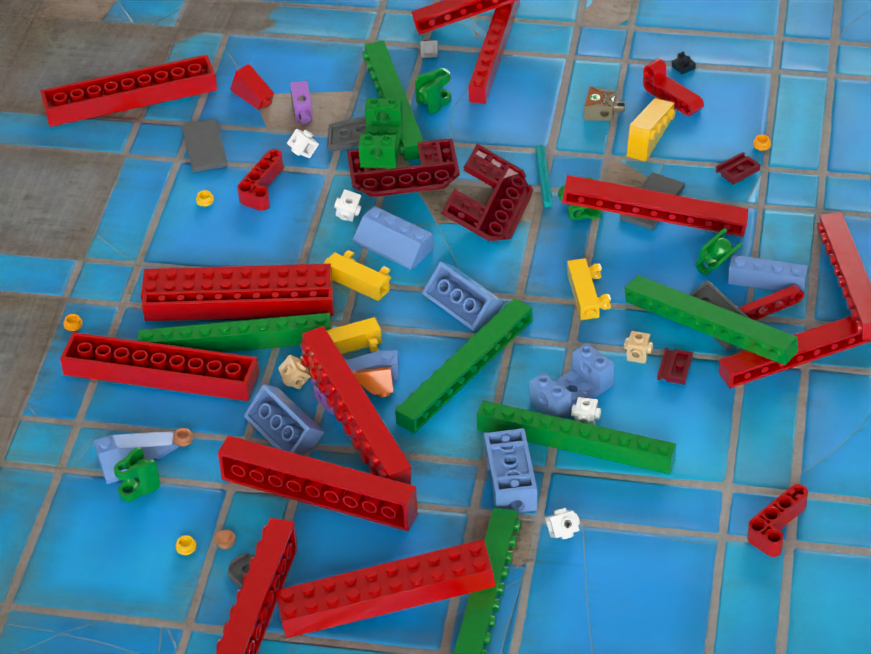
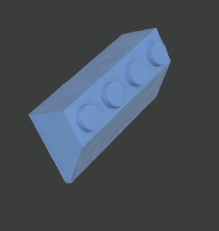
(393, 238)
(766, 273)
(461, 296)
(282, 421)

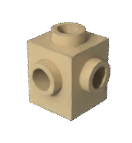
(638, 347)
(294, 372)

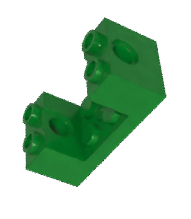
(382, 134)

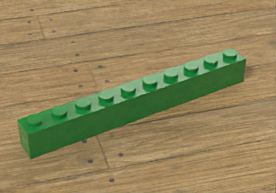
(389, 86)
(712, 320)
(238, 334)
(463, 365)
(579, 437)
(483, 604)

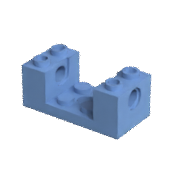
(589, 377)
(511, 470)

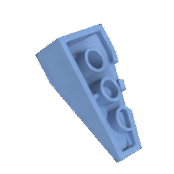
(376, 360)
(116, 447)

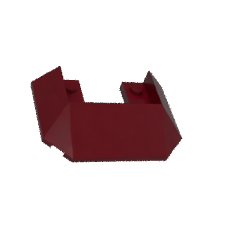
(436, 171)
(505, 202)

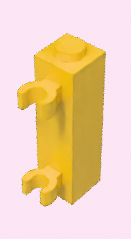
(358, 276)
(583, 289)
(357, 336)

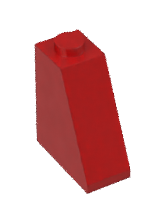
(251, 88)

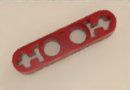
(787, 297)

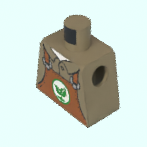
(601, 104)

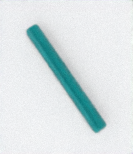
(544, 176)

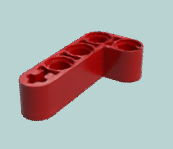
(666, 89)
(253, 188)
(765, 527)

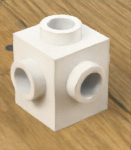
(302, 143)
(348, 205)
(586, 410)
(562, 523)

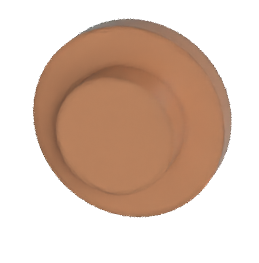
(182, 437)
(225, 539)

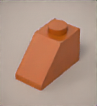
(376, 380)

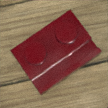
(738, 168)
(675, 366)

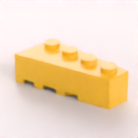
(649, 128)

